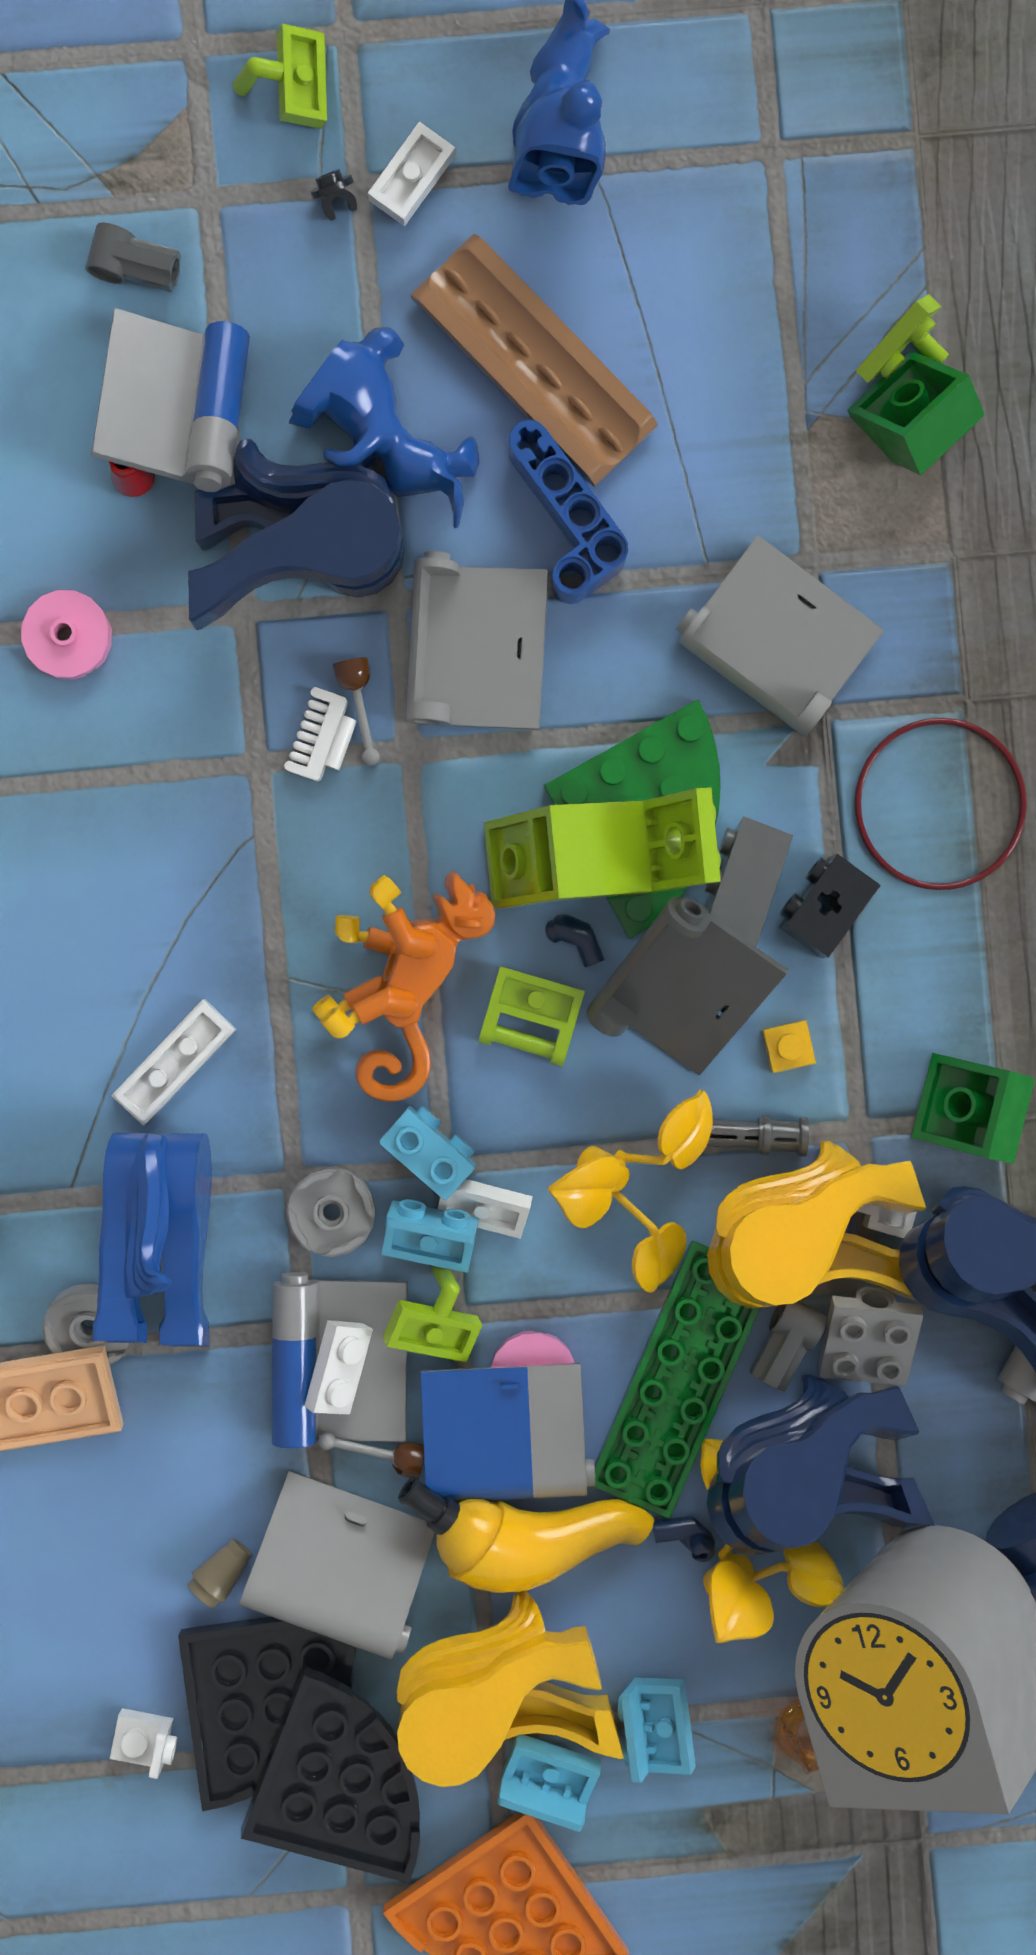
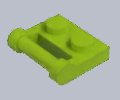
(537, 1002)

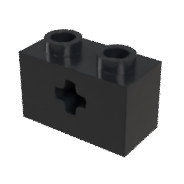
(850, 894)

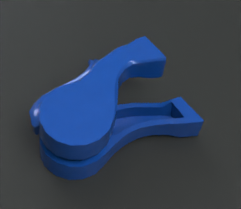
(152, 1210)

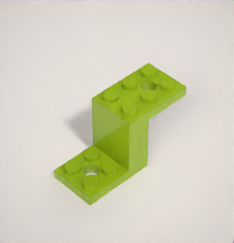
(602, 849)

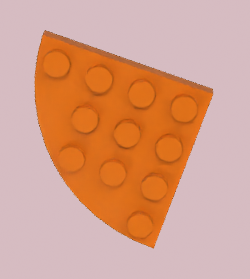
(504, 1898)

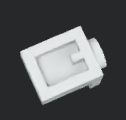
(144, 1740)

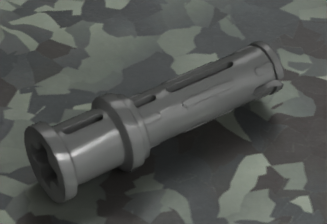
(763, 1135)

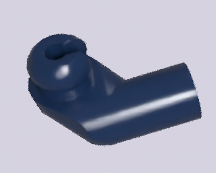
(578, 933)
(689, 1533)

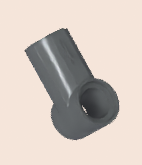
(121, 257)
(792, 1332)

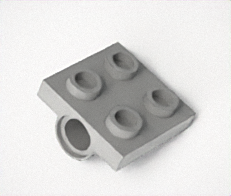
(870, 1338)

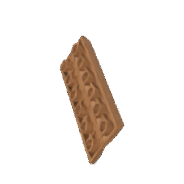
(534, 358)

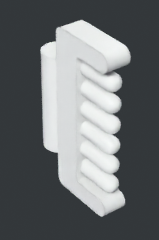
(331, 739)

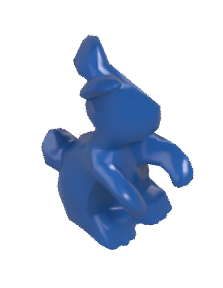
(559, 122)
(362, 402)

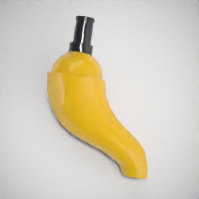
(516, 1549)

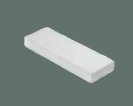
(174, 1062)

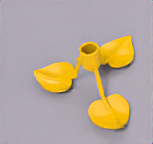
(598, 1176)
(741, 1605)

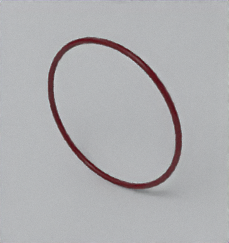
(1022, 814)

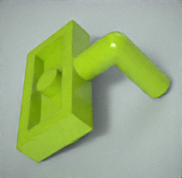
(299, 75)
(912, 328)
(434, 1329)

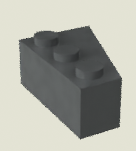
(748, 876)

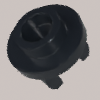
(332, 186)

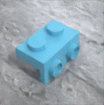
(428, 1152)
(430, 1235)
(656, 1727)
(548, 1782)

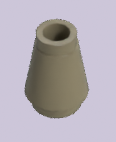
(219, 1573)

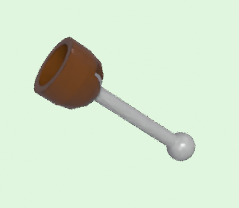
(354, 676)
(406, 1458)

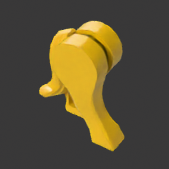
(789, 1229)
(492, 1686)

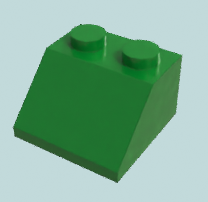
(918, 411)
(973, 1108)

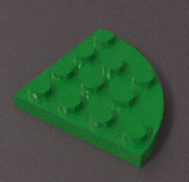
(653, 763)

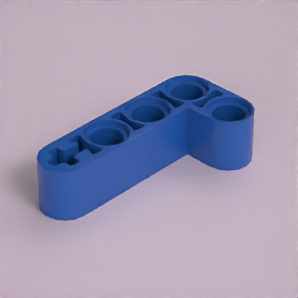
(561, 504)

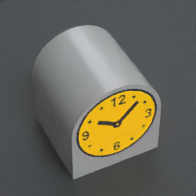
(924, 1679)

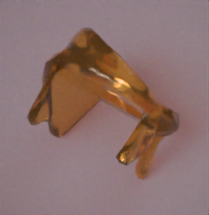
(786, 1736)

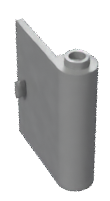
(780, 636)
(467, 645)
(338, 1574)

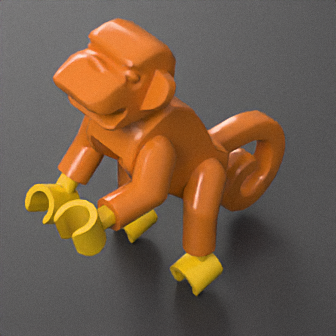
(417, 965)

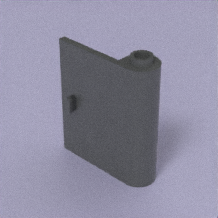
(679, 982)

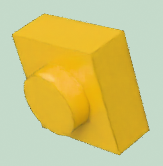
(788, 1046)

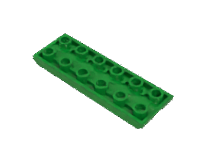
(674, 1389)

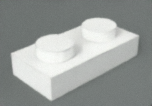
(411, 173)
(495, 1207)
(338, 1367)

